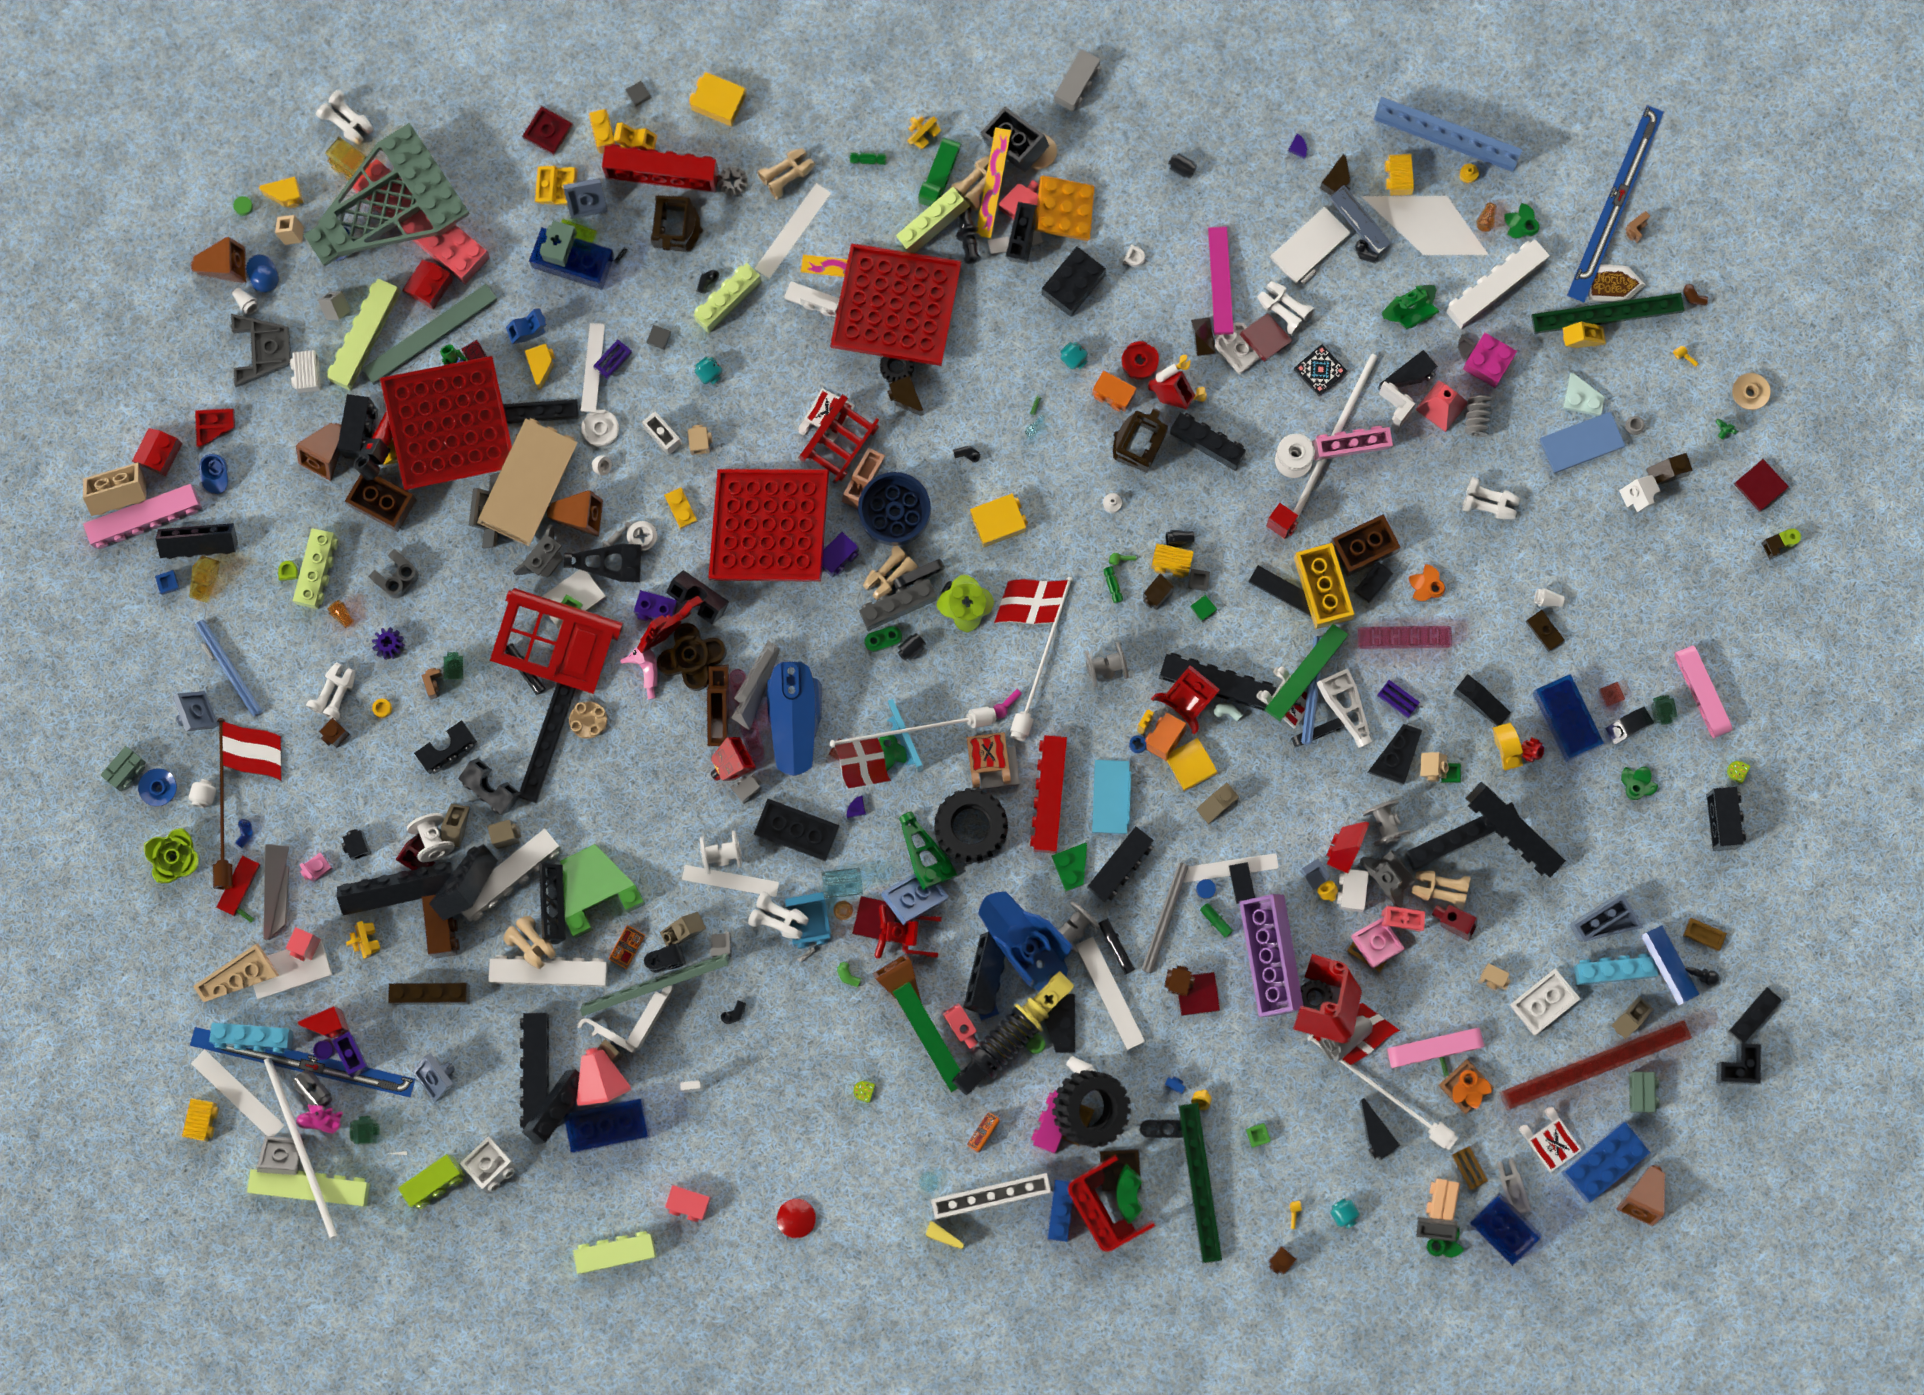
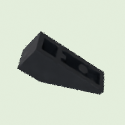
(1021, 233)
(1413, 372)
(1481, 700)
(1377, 1134)

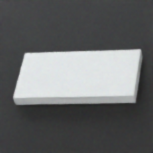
(1310, 245)
(294, 972)

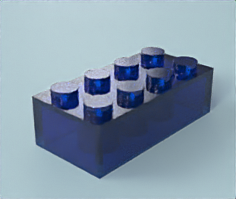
(586, 262)
(1568, 718)
(607, 1126)

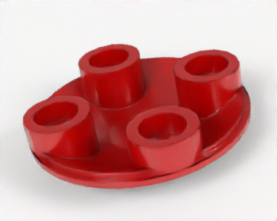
(796, 1218)

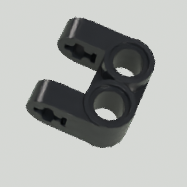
(667, 958)

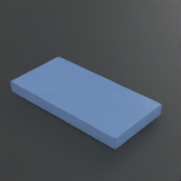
(1582, 442)

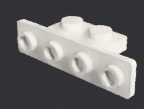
(812, 299)

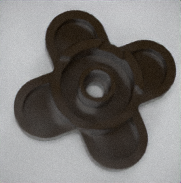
(689, 643)

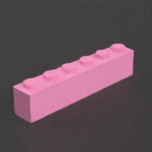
(142, 516)

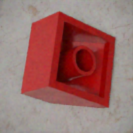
(428, 283)
(157, 451)
(1346, 846)
(327, 1023)

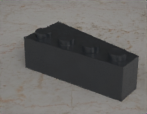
(465, 883)

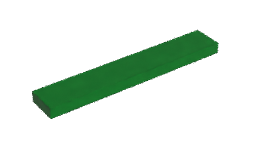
(1306, 672)
(927, 1033)

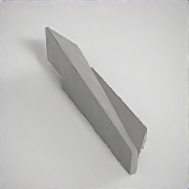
(755, 685)
(275, 889)

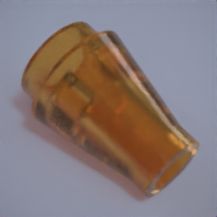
(1487, 218)
(340, 613)
(841, 905)

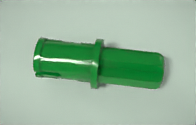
(1216, 920)

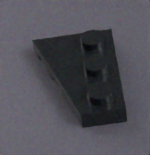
(1398, 755)
(1062, 1024)

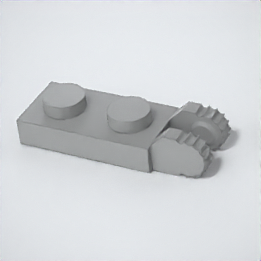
(1514, 1187)

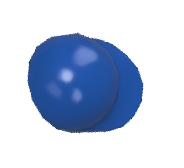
(262, 273)
(213, 473)

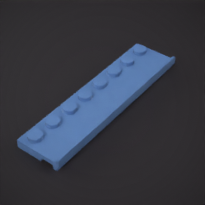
(1447, 134)

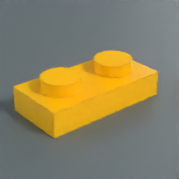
(680, 508)

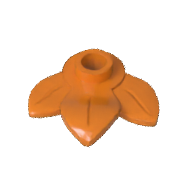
(1424, 582)
(1470, 1092)

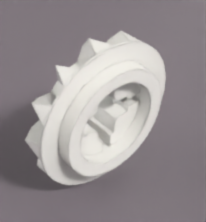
(648, 529)

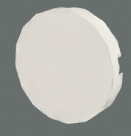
(600, 434)

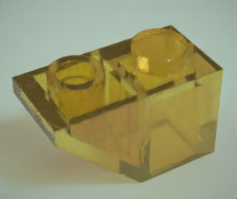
(203, 578)

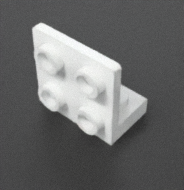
(1403, 403)

